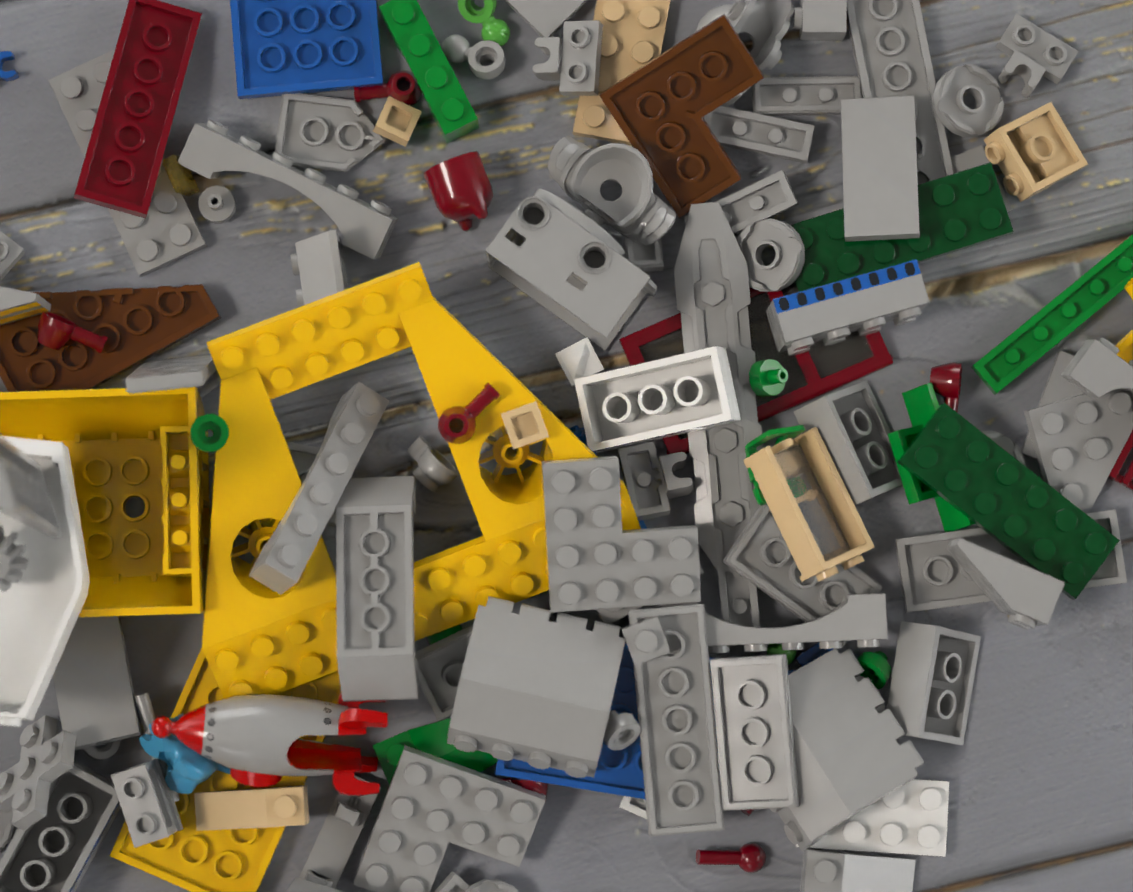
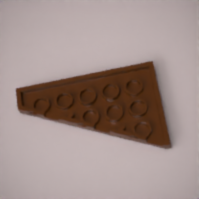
(134, 320)

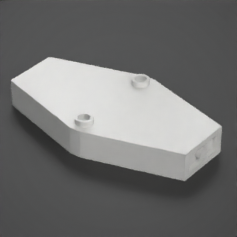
(48, 599)

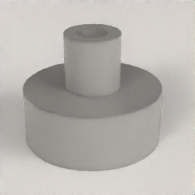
(219, 212)
(621, 730)

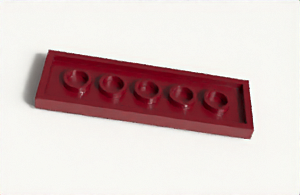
(138, 106)

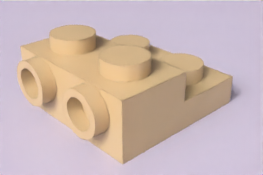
(1034, 152)

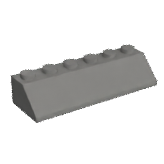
(24, 491)

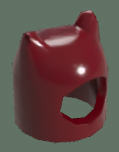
(461, 188)

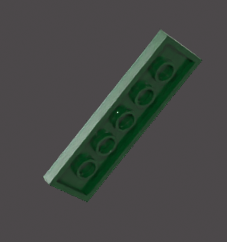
(952, 216)
(1008, 500)

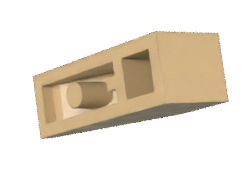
(252, 808)

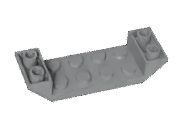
(376, 589)

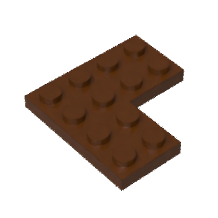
(665, 109)

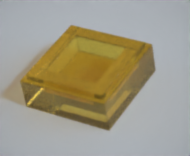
(180, 176)

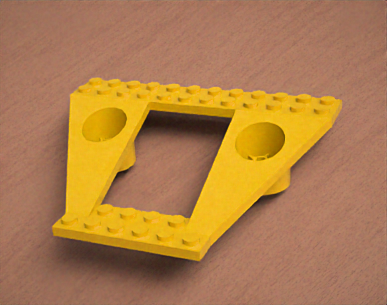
(282, 641)

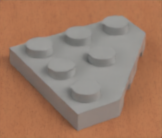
(1080, 442)

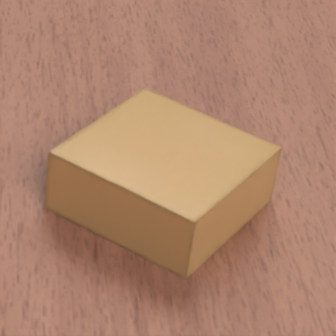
(397, 121)
(524, 425)

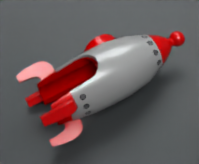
(262, 742)

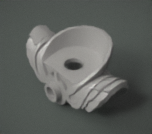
(763, 21)
(583, 171)

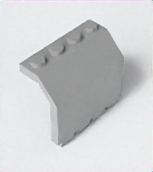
(536, 688)
(841, 747)

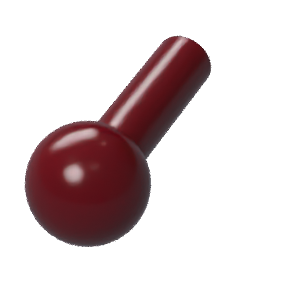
(749, 857)

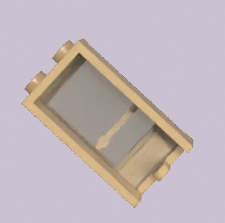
(810, 505)

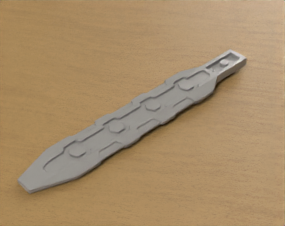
(714, 312)

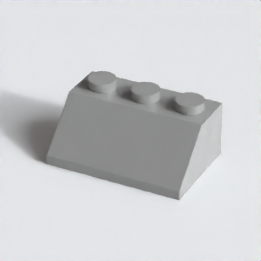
(320, 267)
(855, 440)
(933, 681)

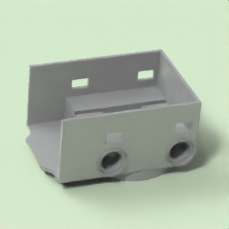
(569, 266)

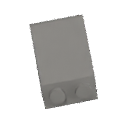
(1011, 586)
(855, 872)

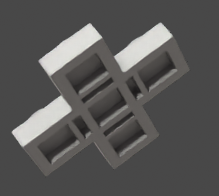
(41, 761)

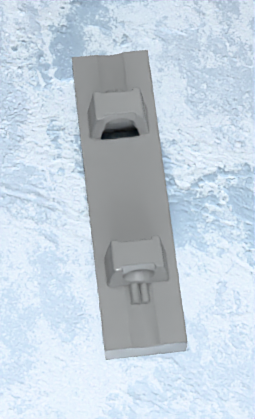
(338, 837)

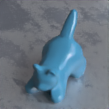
(185, 766)

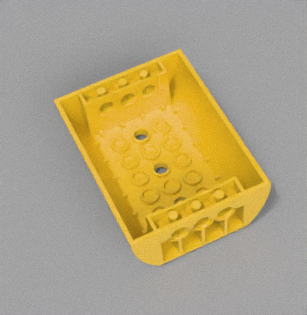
(120, 451)

